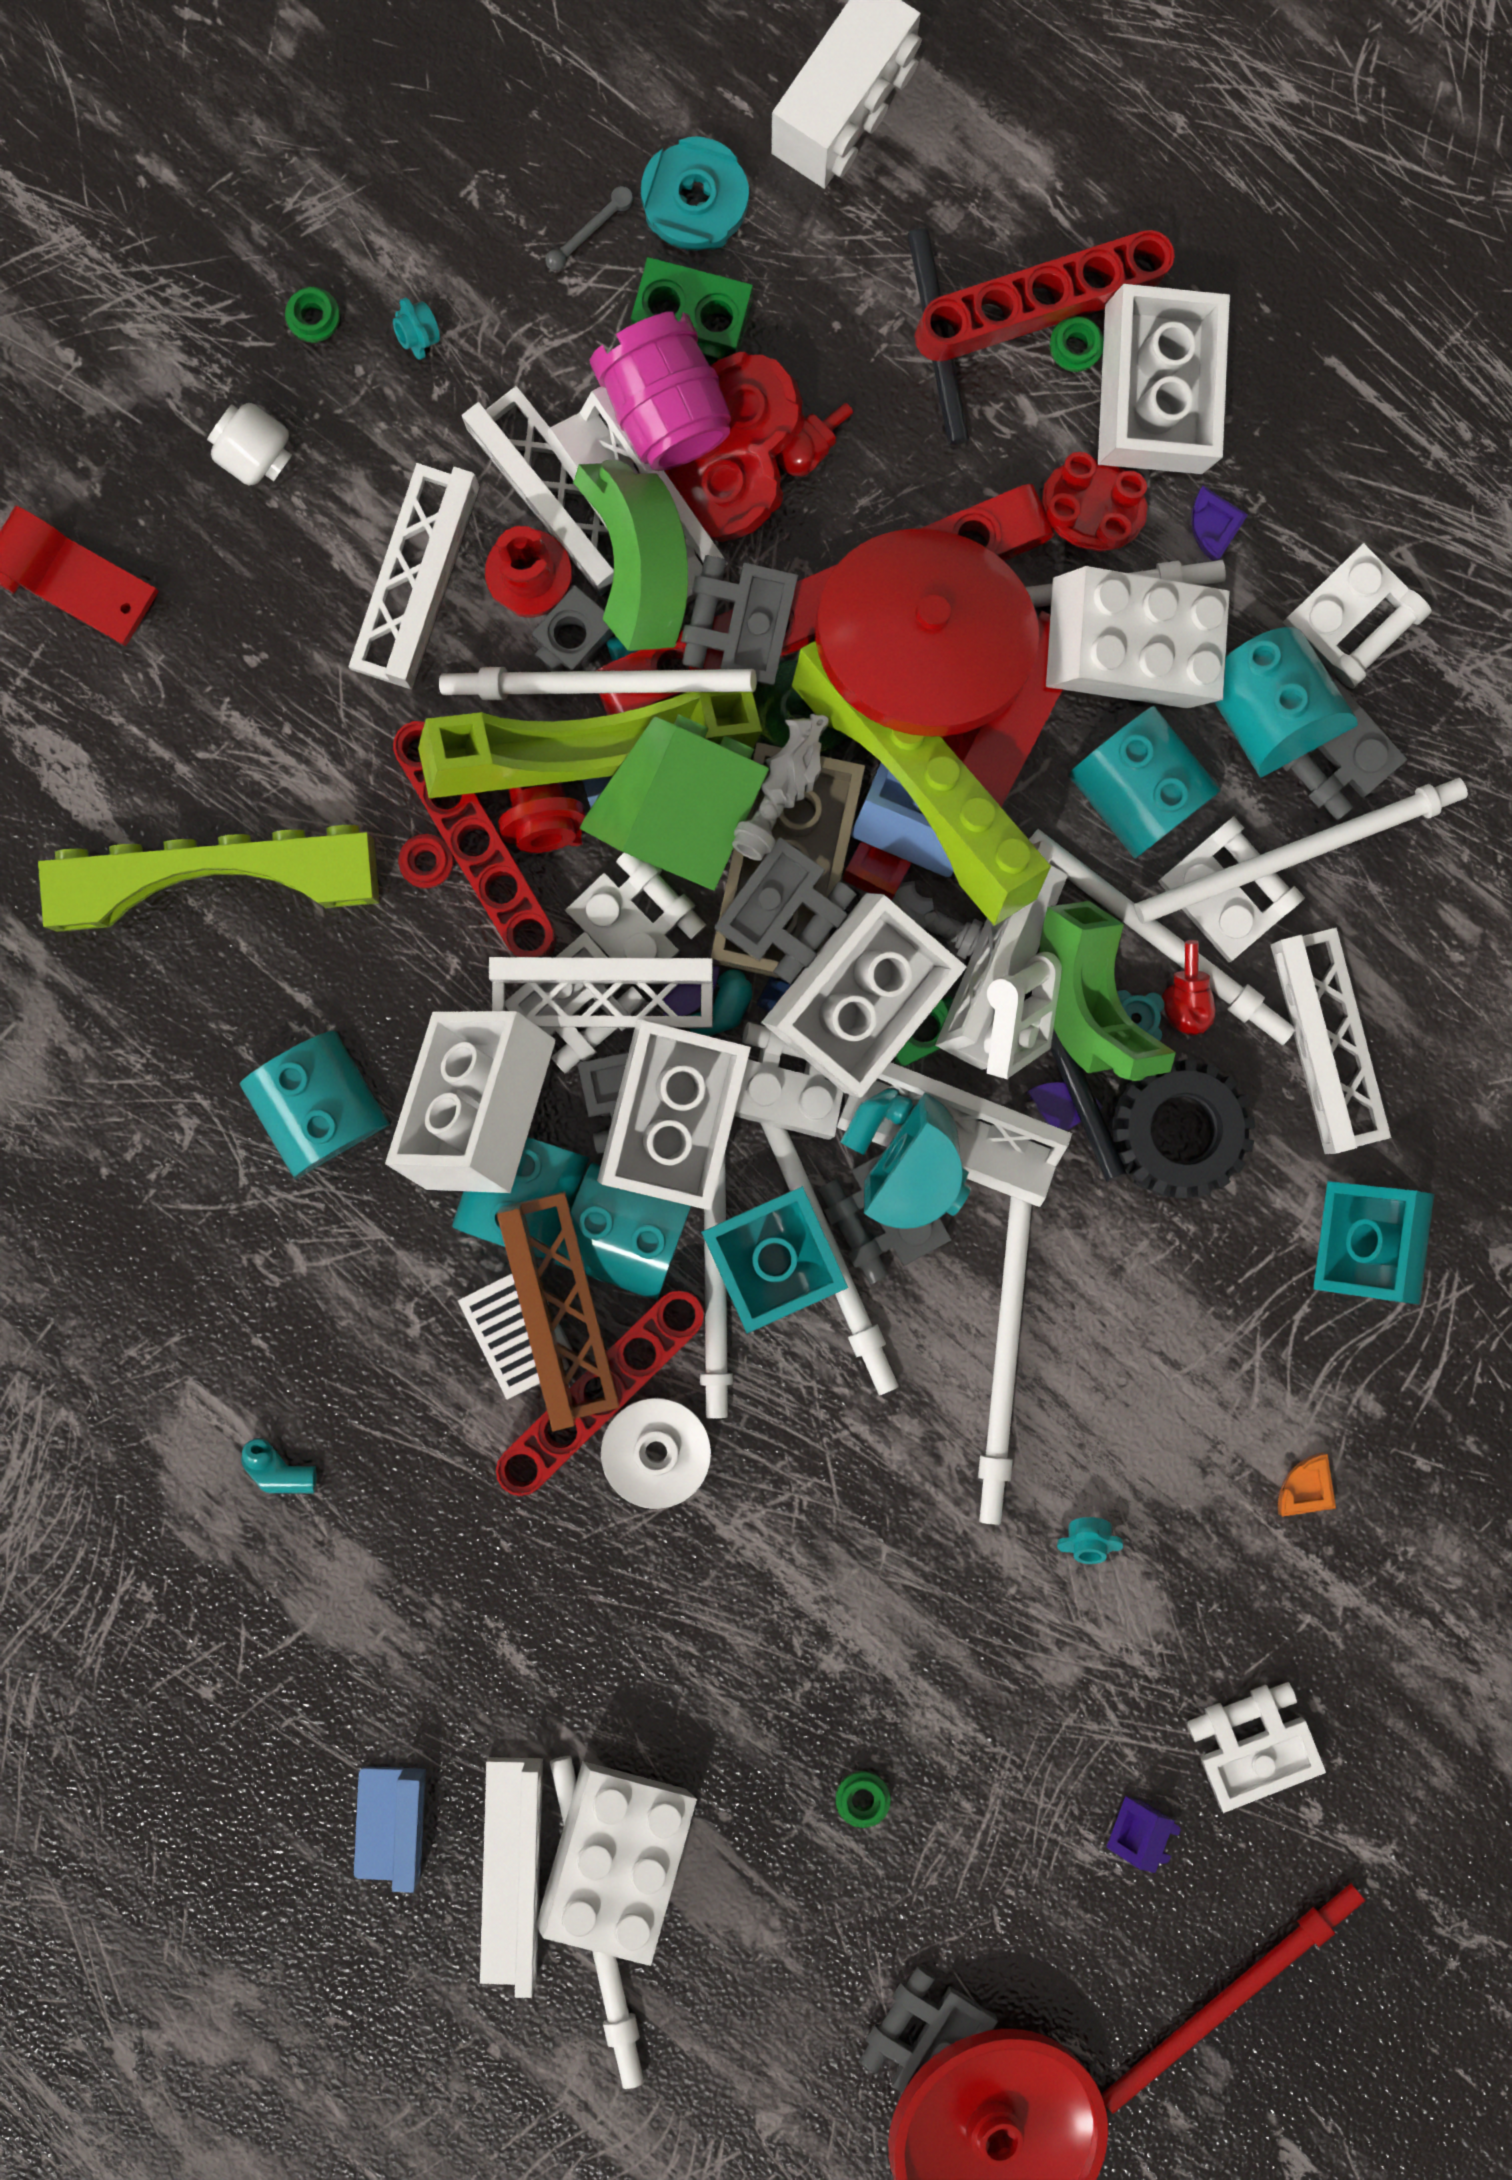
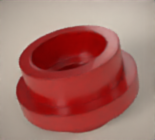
(413, 849)

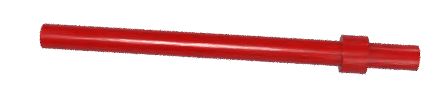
(1314, 1928)

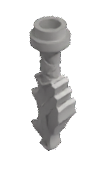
(791, 773)
(923, 913)

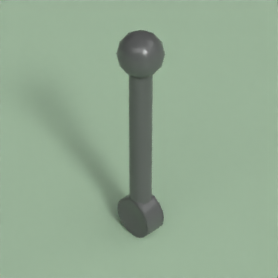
(620, 200)

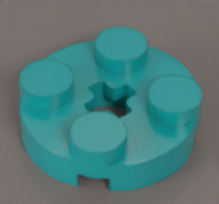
(680, 167)

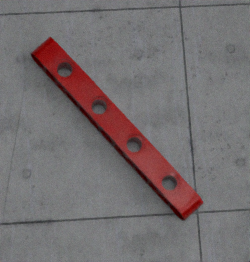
(1008, 523)

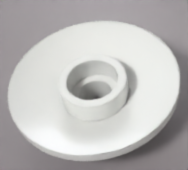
(648, 1481)

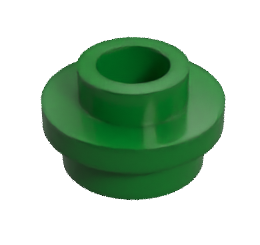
(308, 299)
(1084, 330)
(863, 1816)

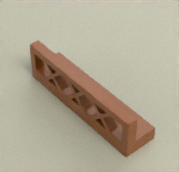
(537, 1316)

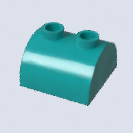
(1281, 699)
(1144, 781)
(313, 1102)
(918, 1171)
(541, 1172)
(625, 1235)
(1374, 1242)
(774, 1259)

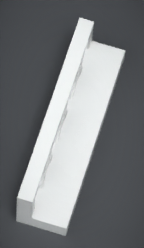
(589, 441)
(536, 492)
(430, 575)
(998, 953)
(605, 971)
(1317, 1043)
(993, 1154)
(511, 1873)

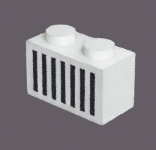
(503, 1337)

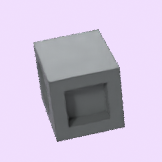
(572, 610)

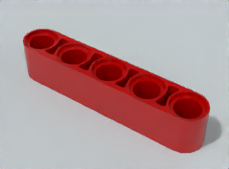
(1023, 312)
(1008, 739)
(485, 868)
(627, 1379)

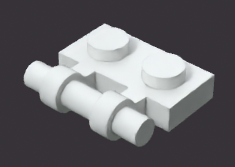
(621, 926)
(572, 1000)
(782, 1096)
(1262, 1762)

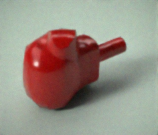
(812, 443)
(1189, 1000)

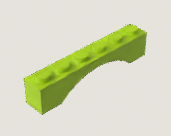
(501, 753)
(981, 841)
(99, 890)

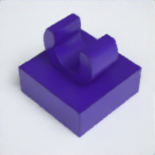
(1142, 1835)

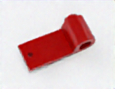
(71, 577)

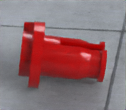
(533, 589)
(542, 819)

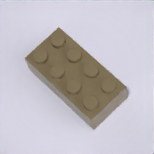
(817, 828)

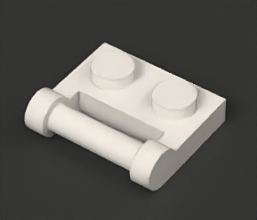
(1344, 602)
(1231, 917)
(1022, 1027)

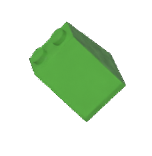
(678, 800)

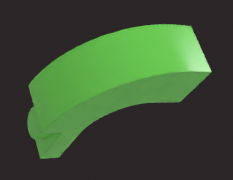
(648, 553)
(1088, 1006)

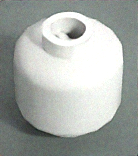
(249, 444)

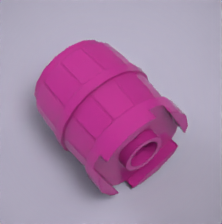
(663, 391)

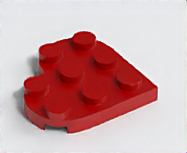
(739, 480)

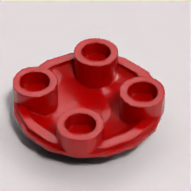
(1095, 503)

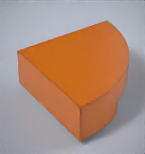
(1307, 1487)

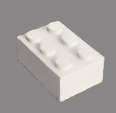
(845, 87)
(1163, 379)
(1137, 638)
(864, 994)
(471, 1101)
(673, 1114)
(616, 1863)

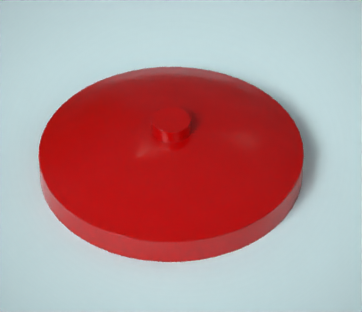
(926, 632)
(1000, 2111)

